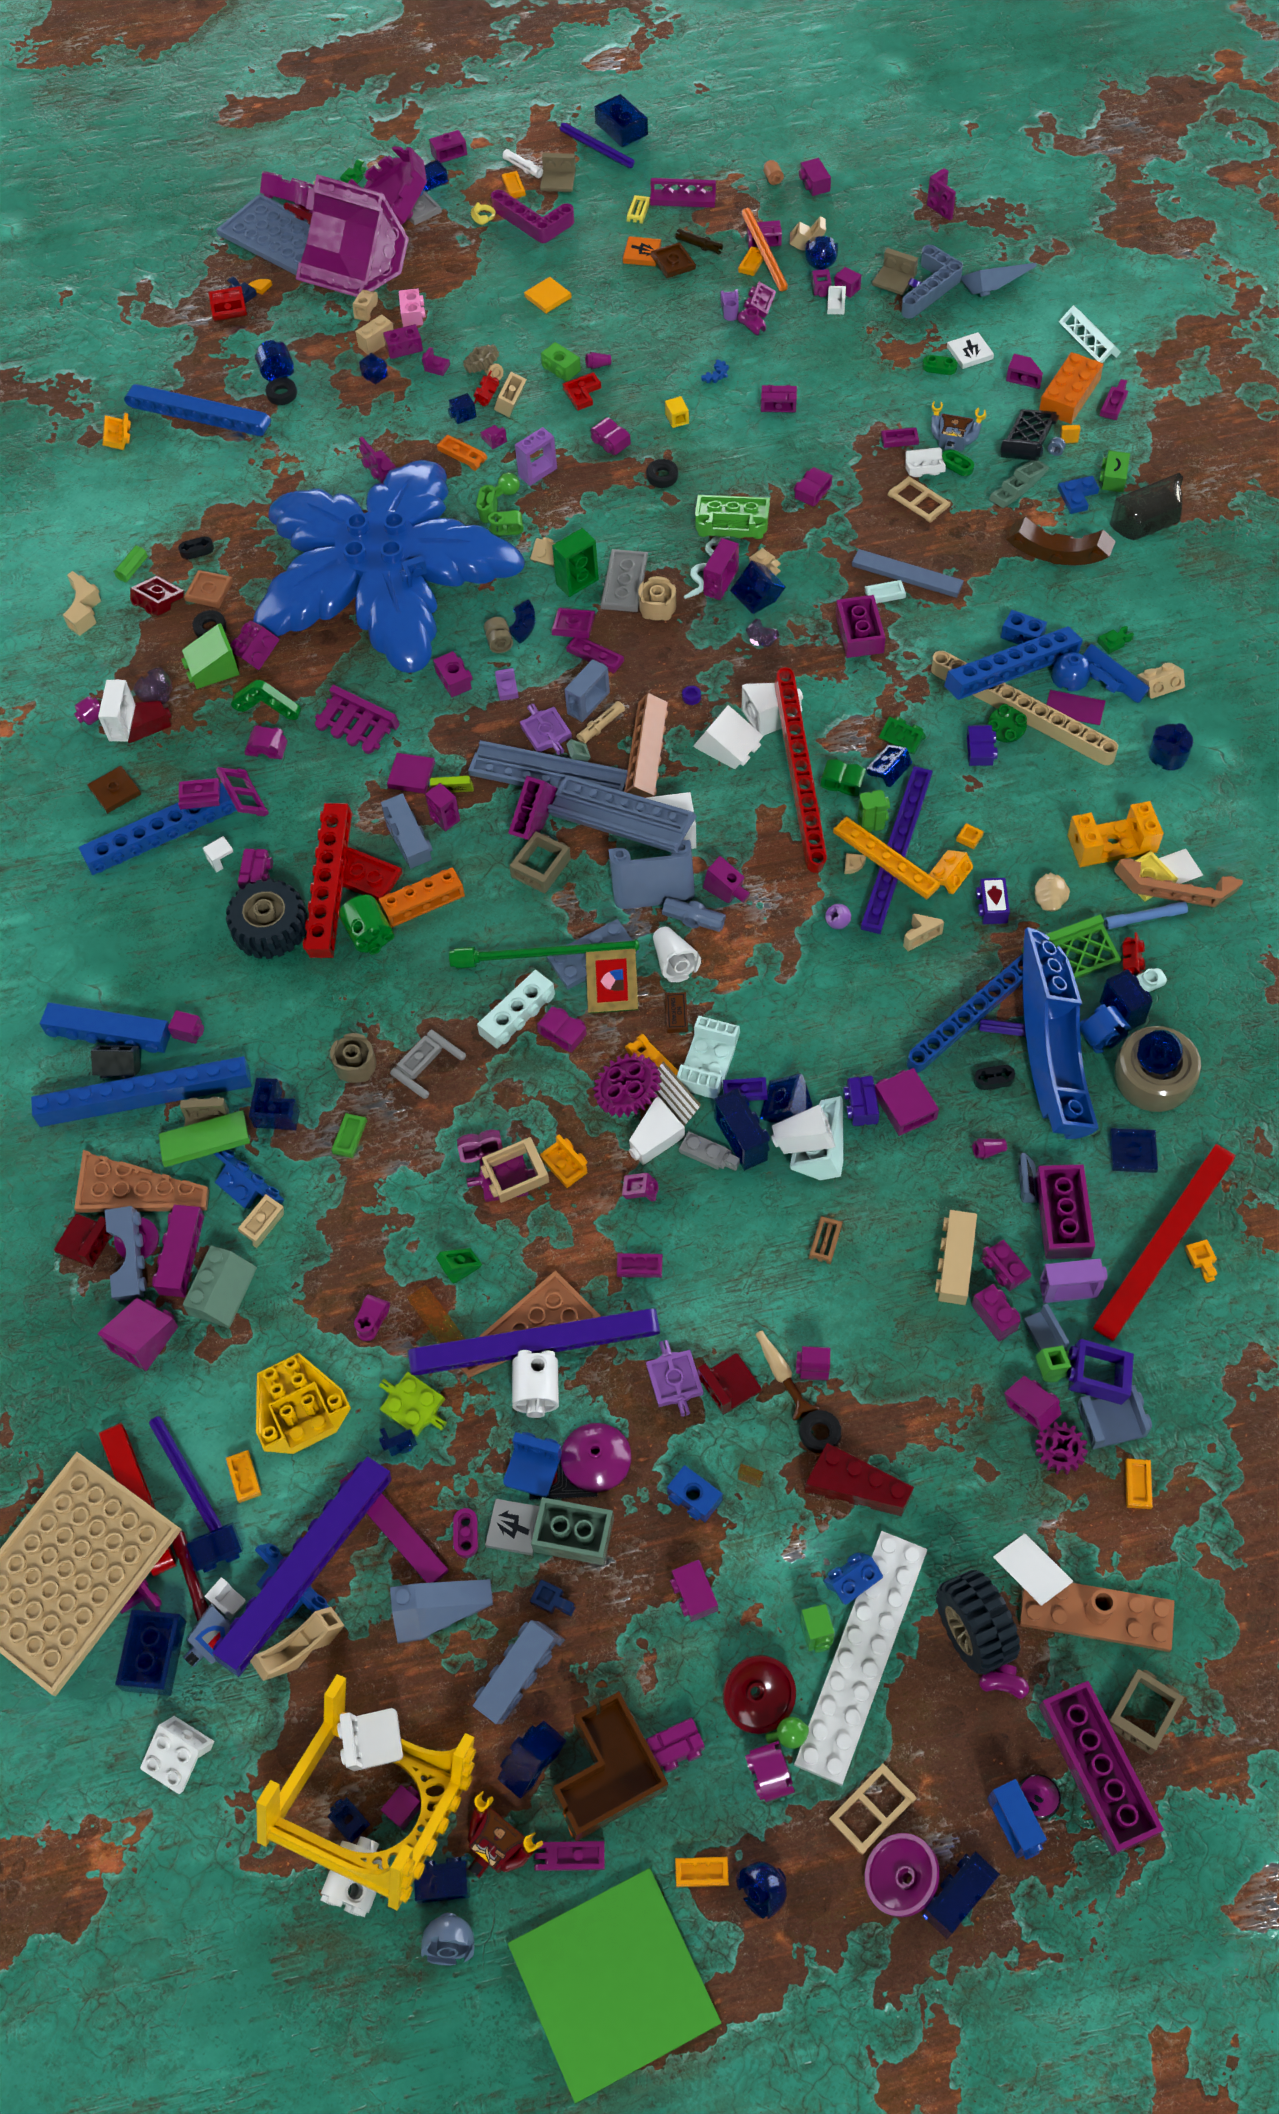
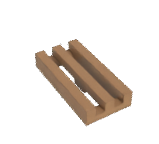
(820, 1256)

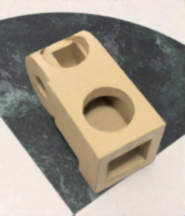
(364, 304)

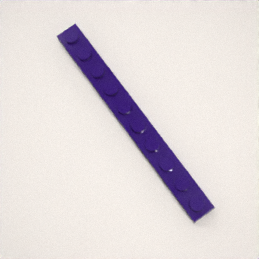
(899, 841)

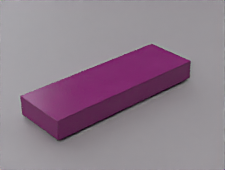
(588, 650)

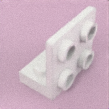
(175, 1753)

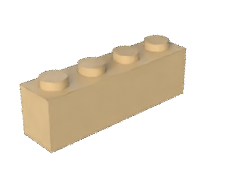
(957, 1257)

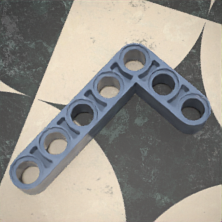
(946, 275)

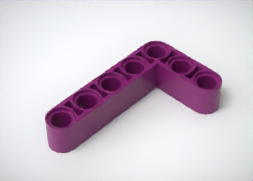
(538, 227)

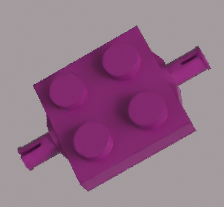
(508, 1175)

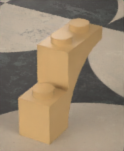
(80, 614)
(293, 1650)

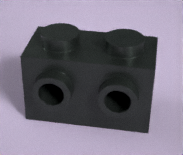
(115, 1061)

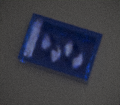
(621, 120)
(741, 1128)
(151, 1652)

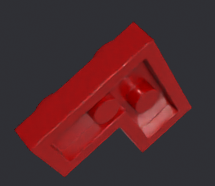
(579, 390)

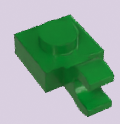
(355, 173)

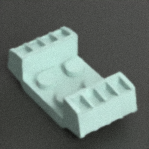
(709, 1057)

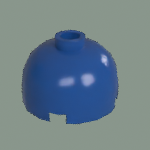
(1071, 671)

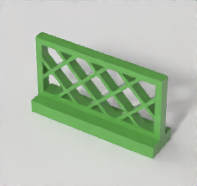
(1078, 932)

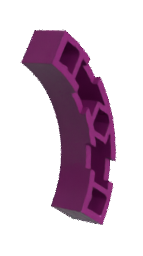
(294, 190)

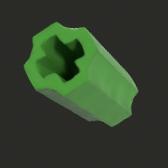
(130, 563)

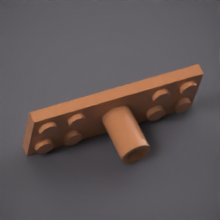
(1124, 1618)

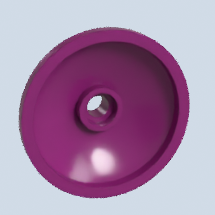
(597, 1471)
(888, 1871)

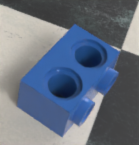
(1022, 628)

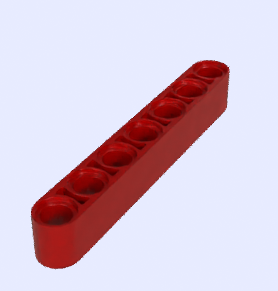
(129, 1474)

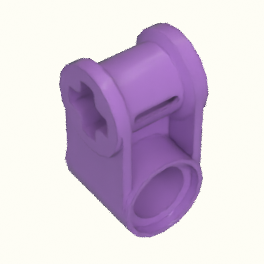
(730, 304)

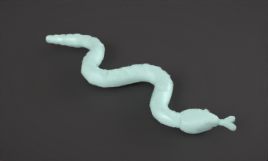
(699, 567)

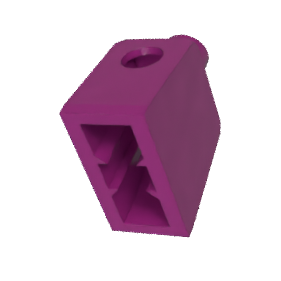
(725, 881)

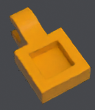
(1202, 1256)

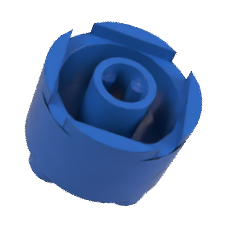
(1104, 1028)

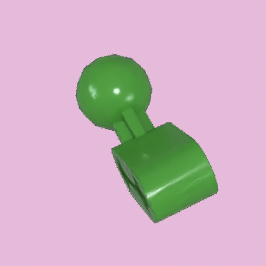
(487, 497)

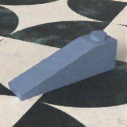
(988, 280)
(429, 1607)

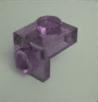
(760, 635)

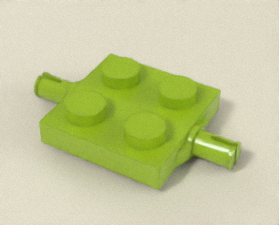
(412, 1404)

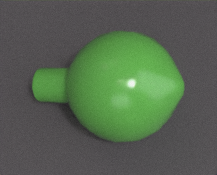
(790, 1733)

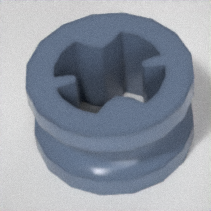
(1056, 446)

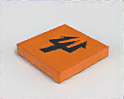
(639, 251)

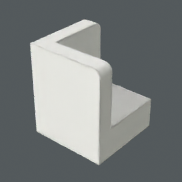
(836, 299)
(217, 851)
(225, 1598)

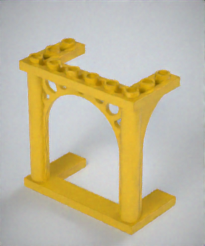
(445, 1768)

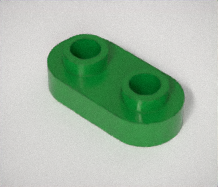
(940, 365)
(958, 462)

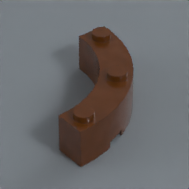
(1058, 547)

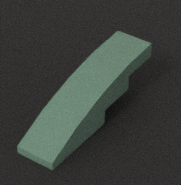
(1019, 483)

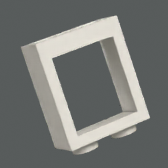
(117, 710)

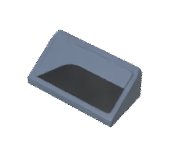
(1027, 1176)

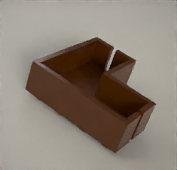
(622, 1771)

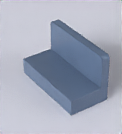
(1045, 1329)

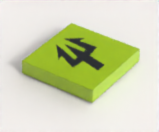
(454, 784)

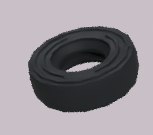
(281, 383)
(658, 465)
(207, 616)
(819, 1417)

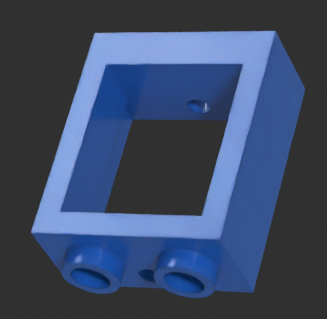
(1017, 1820)

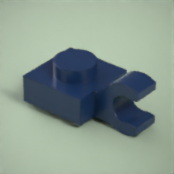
(248, 291)
(549, 1597)

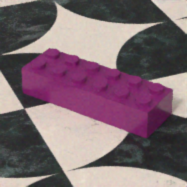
(1100, 1768)

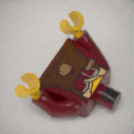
(496, 1841)

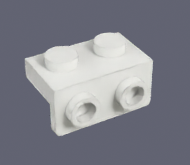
(924, 462)

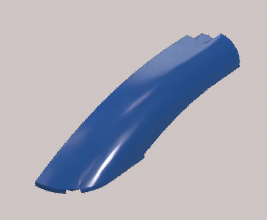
(1054, 1037)

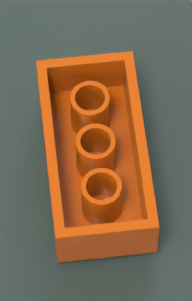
(1071, 387)

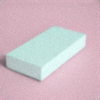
(886, 591)

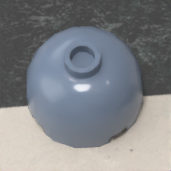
(447, 1940)

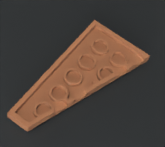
(115, 1184)
(548, 1304)

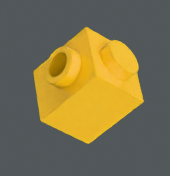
(676, 412)

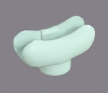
(1152, 979)

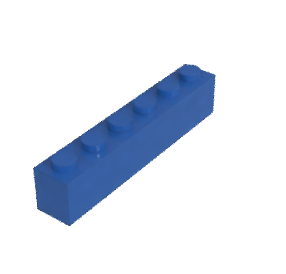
(105, 1027)

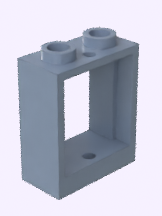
(587, 690)

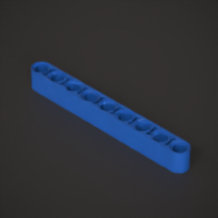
(197, 410)
(969, 1013)

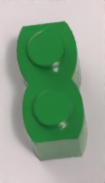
(843, 777)

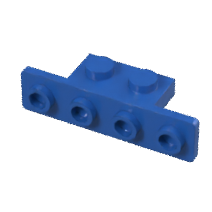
(1114, 675)
(241, 1182)
(272, 1557)

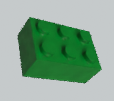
(575, 562)

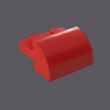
(227, 303)

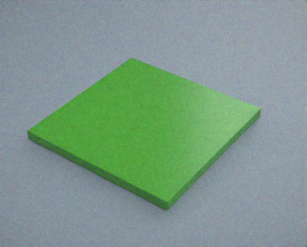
(613, 1985)

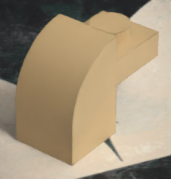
(803, 233)

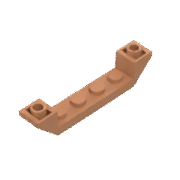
(1129, 873)

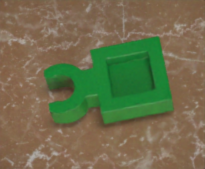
(1113, 641)

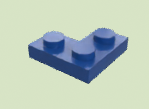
(1074, 493)

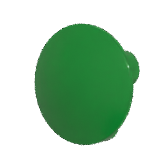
(1008, 723)

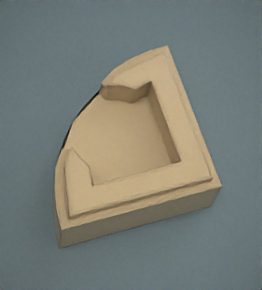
(854, 863)

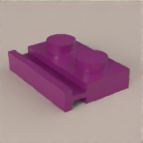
(199, 793)

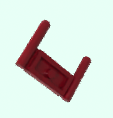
(299, 211)

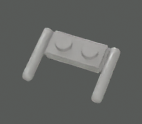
(420, 1057)

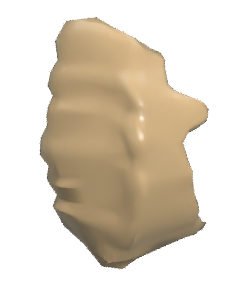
(1051, 892)

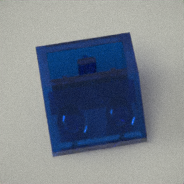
(757, 587)

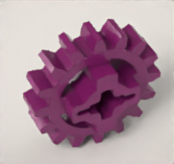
(1068, 1439)

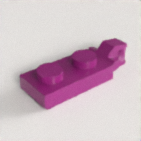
(1115, 401)

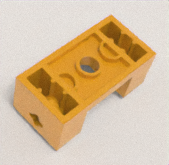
(1134, 835)

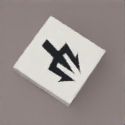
(970, 350)

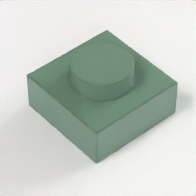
(578, 750)

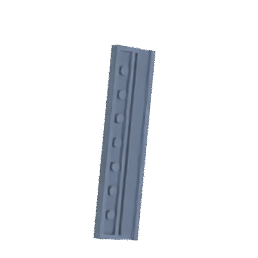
(513, 765)
(622, 814)

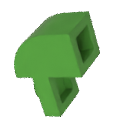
(1053, 1363)

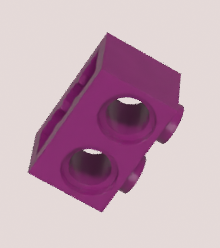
(442, 807)

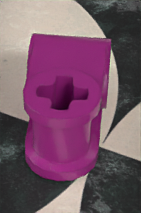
(371, 1314)

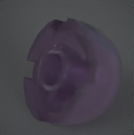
(154, 687)

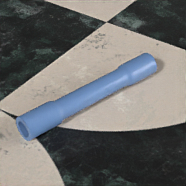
(1124, 919)

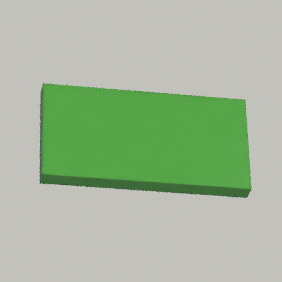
(204, 1138)

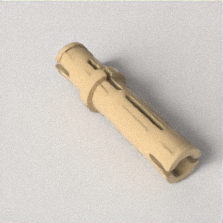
(594, 727)

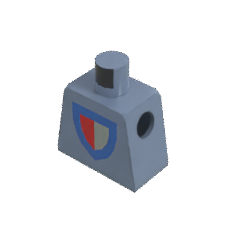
(205, 1635)

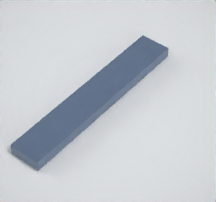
(907, 573)

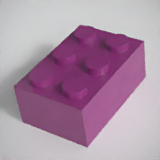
(860, 626)

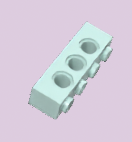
(519, 998)

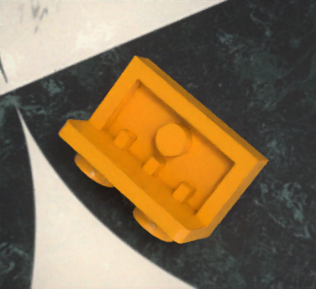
(115, 432)
(952, 869)
(564, 1161)

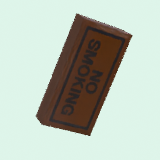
(676, 1012)

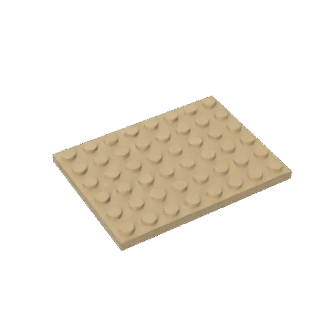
(74, 1570)

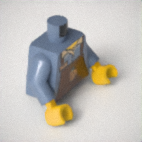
(955, 431)

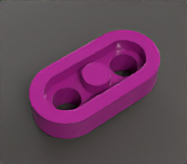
(465, 1534)

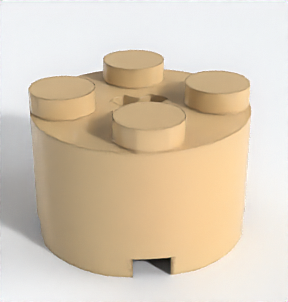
(657, 598)

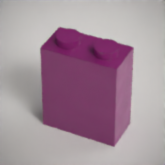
(906, 1101)

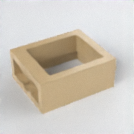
(506, 1154)

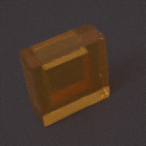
(750, 1475)

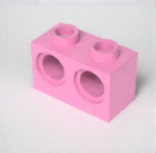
(411, 308)

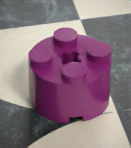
(771, 1772)

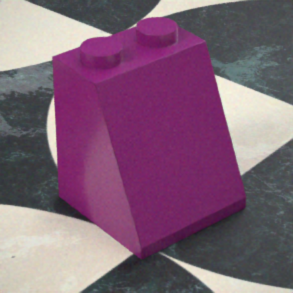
(139, 1333)

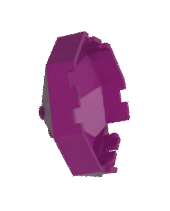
(399, 181)

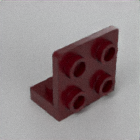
(83, 1240)
(729, 1383)

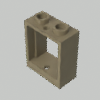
(533, 878)
(1132, 1732)

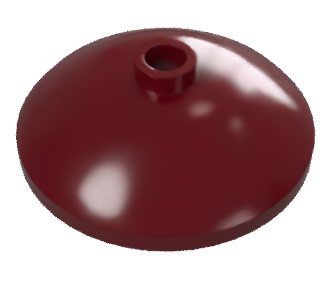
(771, 1702)

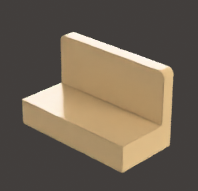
(261, 1220)

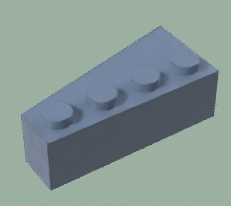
(516, 1671)

